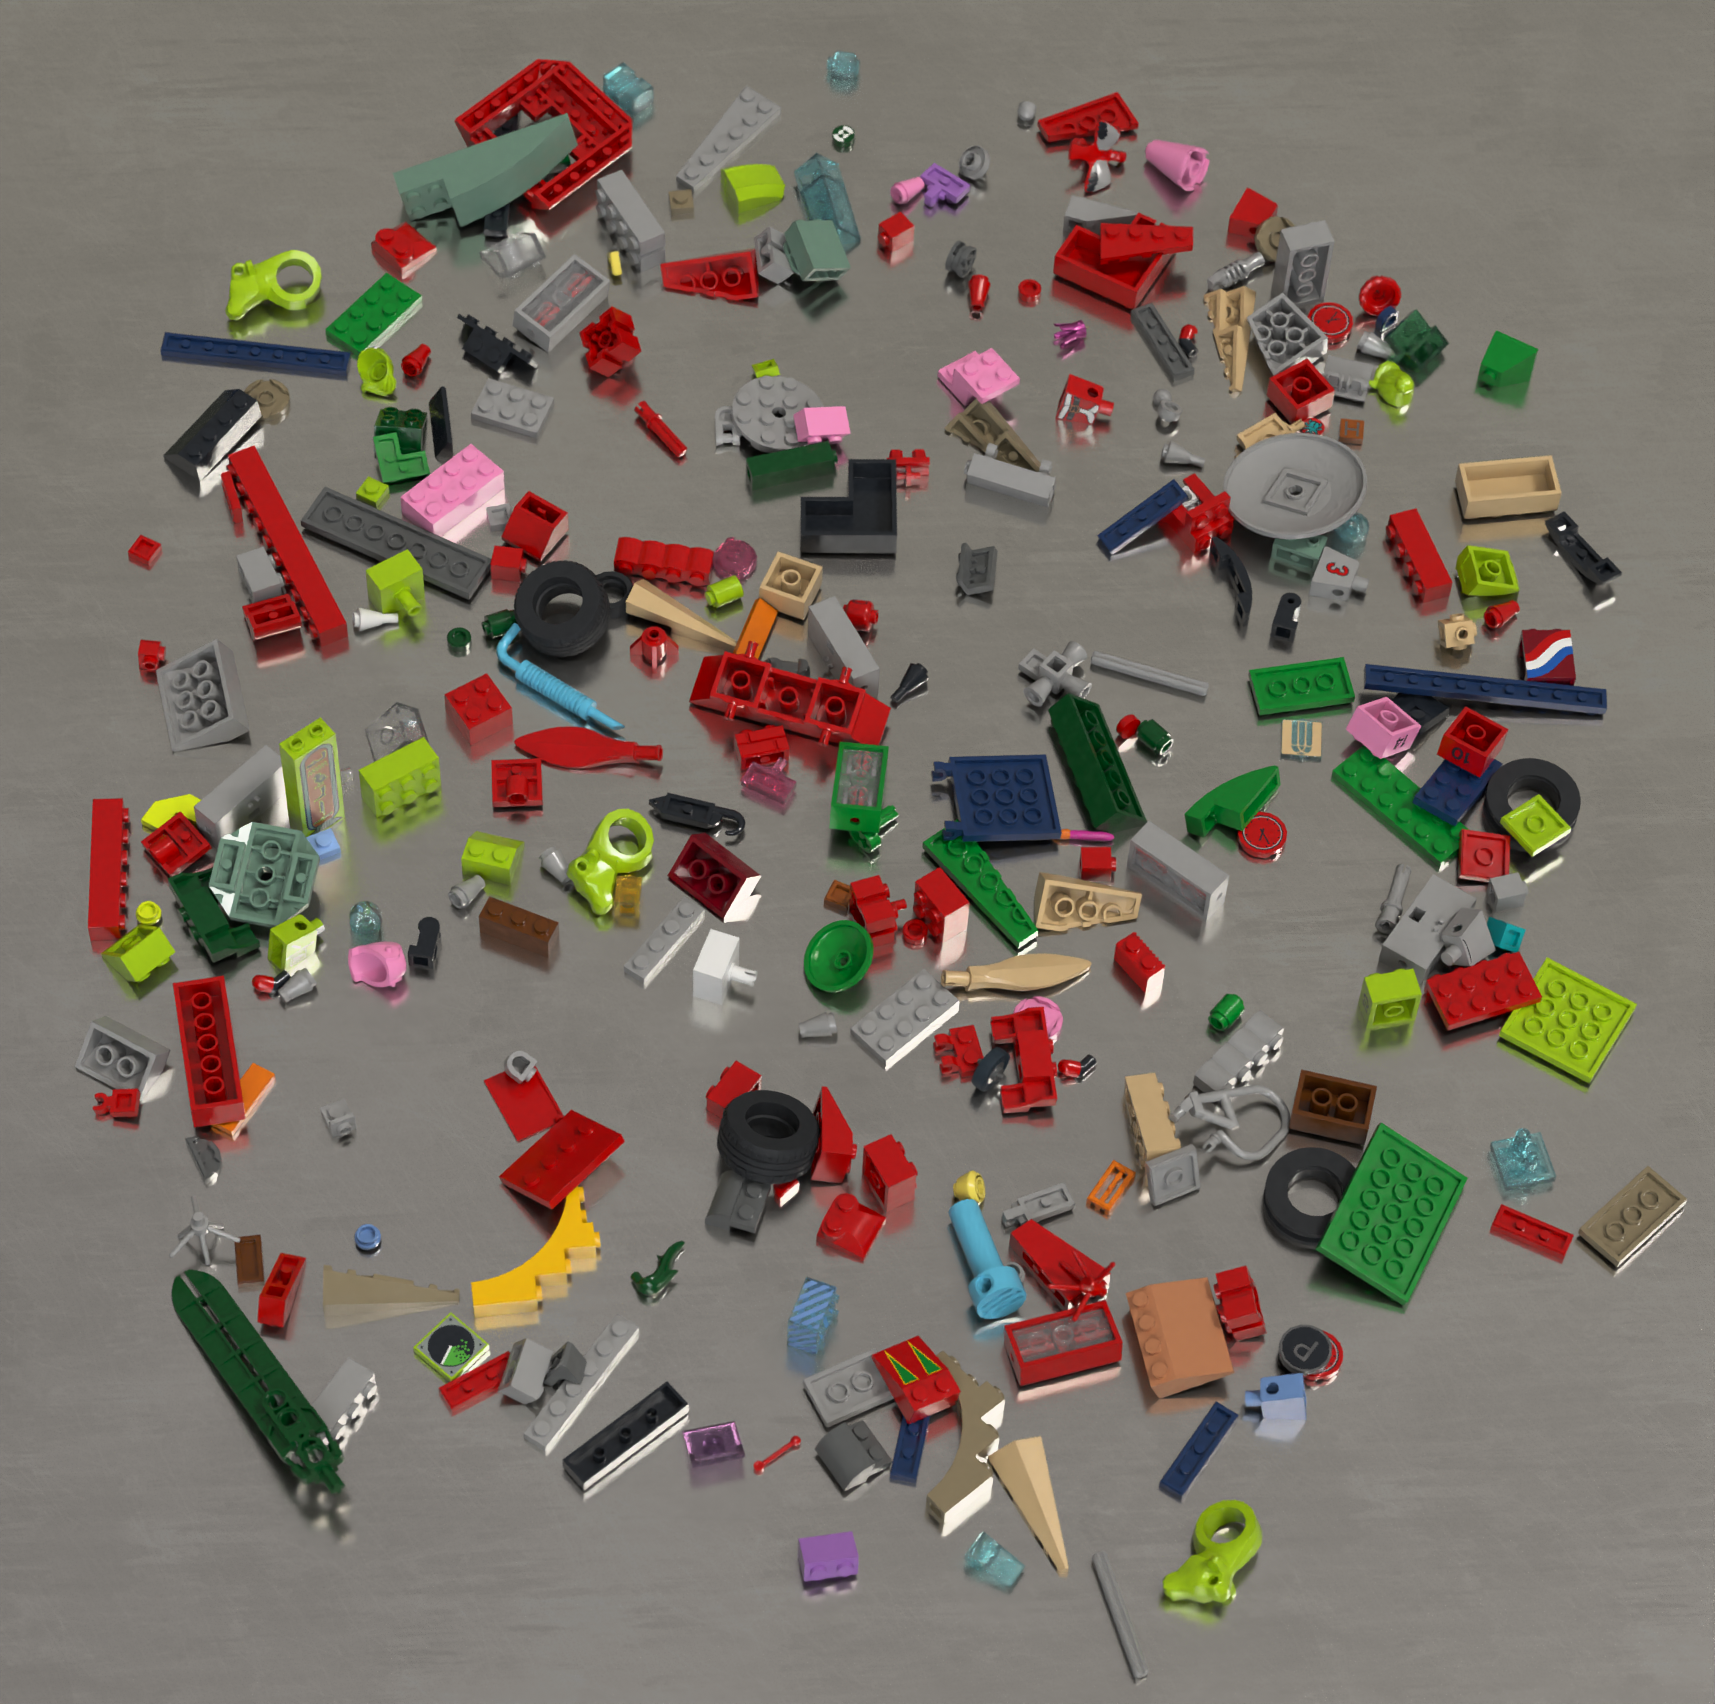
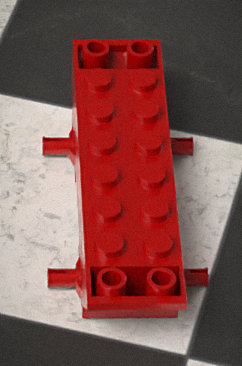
(777, 697)

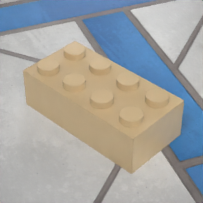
(1508, 487)

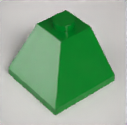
(1507, 361)

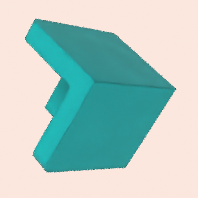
(1505, 934)

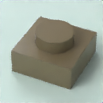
(681, 202)

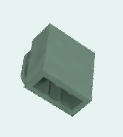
(815, 250)

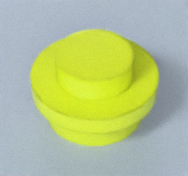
(148, 913)

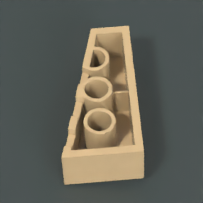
(1150, 1118)

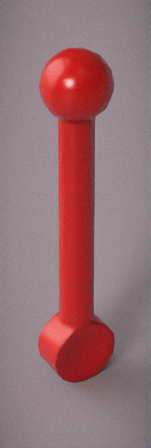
(759, 1465)

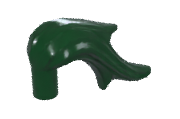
(663, 1274)

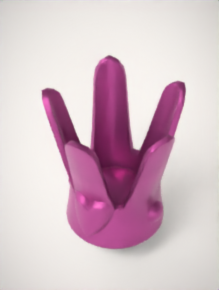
(1072, 330)

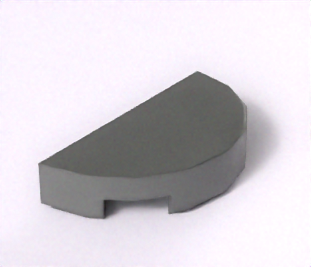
(206, 1157)

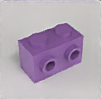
(828, 1556)

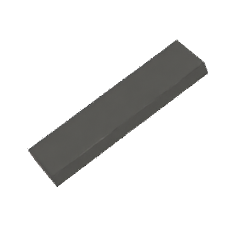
(1162, 342)

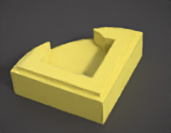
(614, 260)

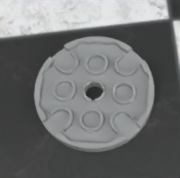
(755, 409)

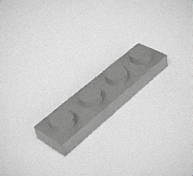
(664, 940)

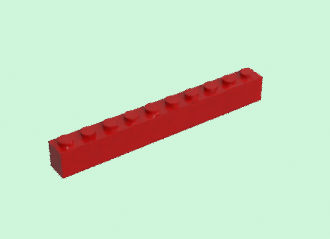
(287, 546)

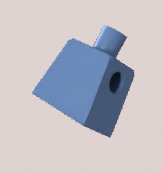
(1280, 1397)

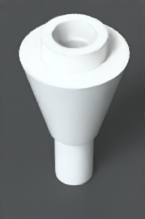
(367, 619)

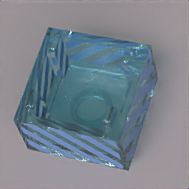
(812, 1316)

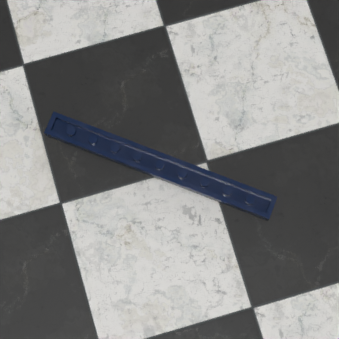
(1485, 689)

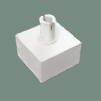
(718, 967)

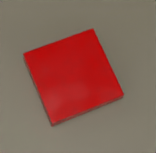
(1483, 855)

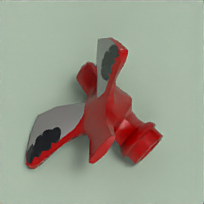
(1097, 155)

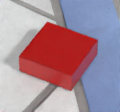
(144, 550)

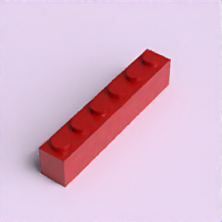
(107, 869)

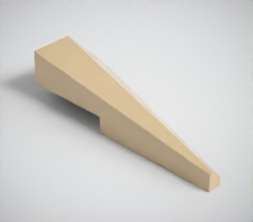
(1231, 330)
(655, 605)

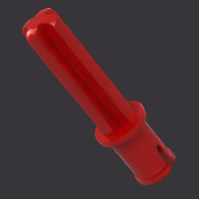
(654, 422)

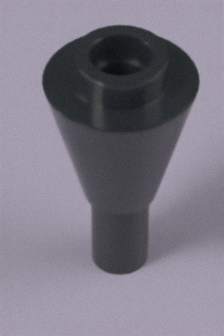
(914, 677)

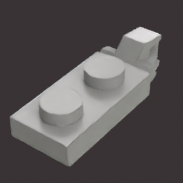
(1039, 1205)

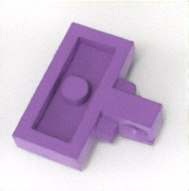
(943, 185)

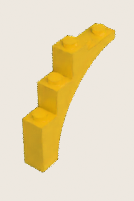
(521, 1288)

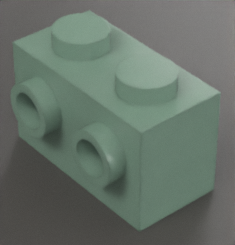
(1300, 552)

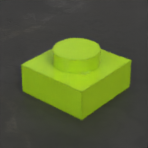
(766, 368)
(372, 492)

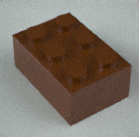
(1333, 1107)

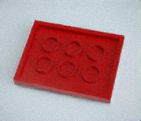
(561, 1159)

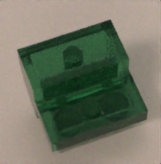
(1415, 342)

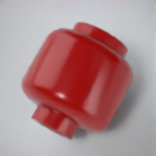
(861, 614)

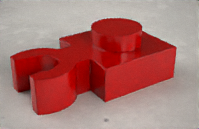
(121, 1103)

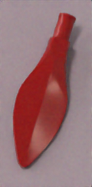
(584, 748)

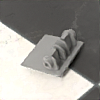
(1348, 377)

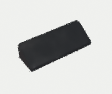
(441, 424)

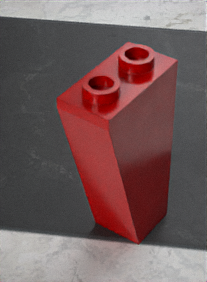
(1043, 1253)

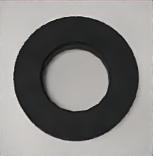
(1535, 774)
(1292, 1167)

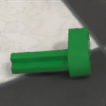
(871, 841)

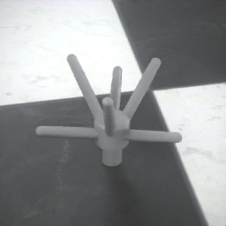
(200, 1227)

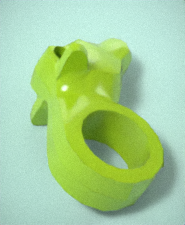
(256, 283)
(597, 868)
(1210, 1571)

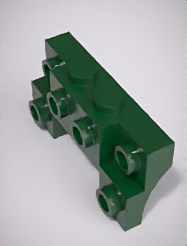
(206, 918)

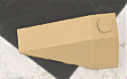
(1073, 903)

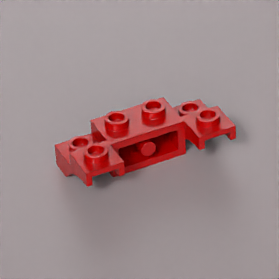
(1033, 1059)

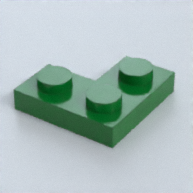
(395, 466)

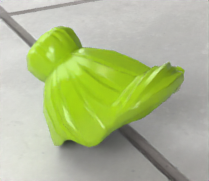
(376, 372)
(1393, 384)

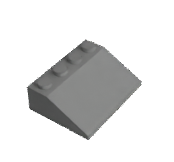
(202, 698)

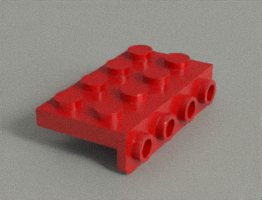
(1482, 990)

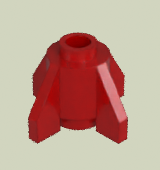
(654, 645)

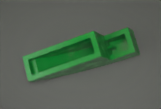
(1233, 802)

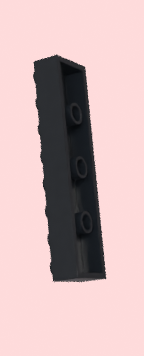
(625, 1435)

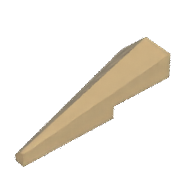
(1026, 1476)

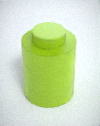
(724, 592)

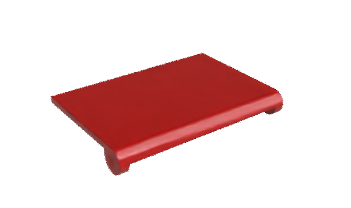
(524, 1105)

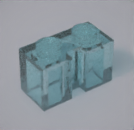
(627, 89)

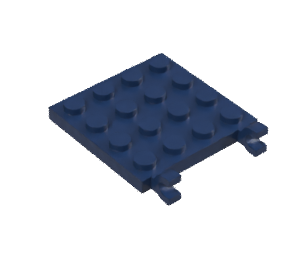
(1000, 798)

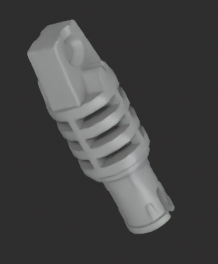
(1234, 272)

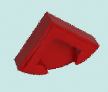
(783, 1190)

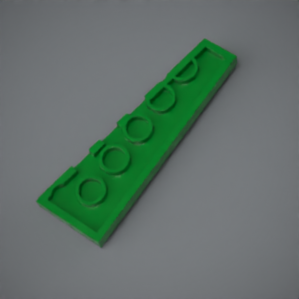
(983, 884)

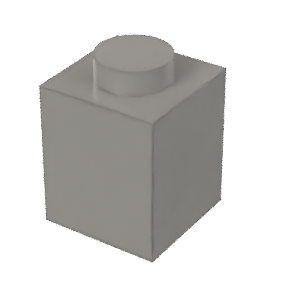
(1507, 892)

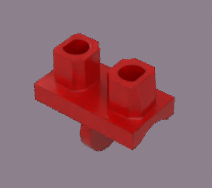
(910, 467)

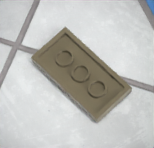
(1632, 1216)

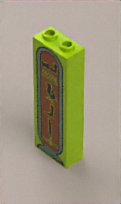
(312, 778)

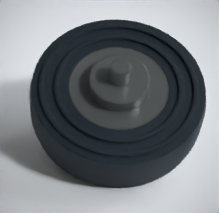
(990, 1069)

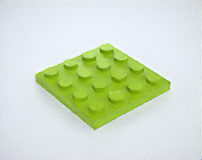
(1572, 1022)

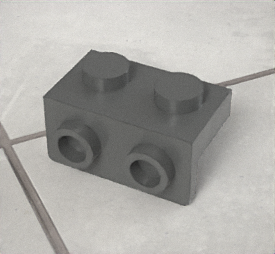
(976, 569)

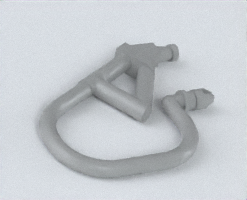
(1193, 1104)

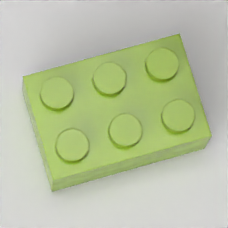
(400, 777)

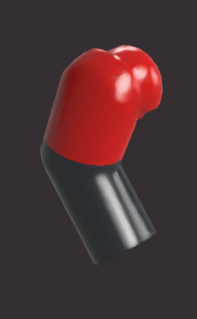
(1185, 339)
(270, 984)
(1075, 1068)

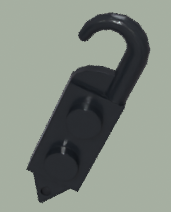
(695, 812)

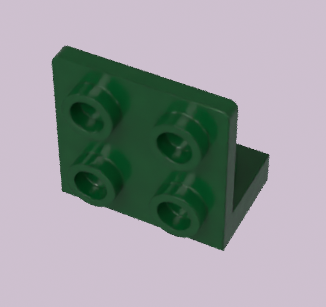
(407, 424)

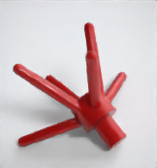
(1088, 1284)

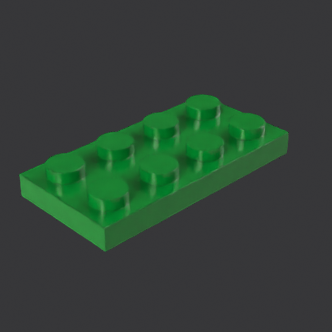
(373, 314)
(1301, 686)

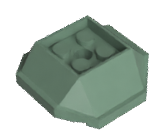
(256, 851)

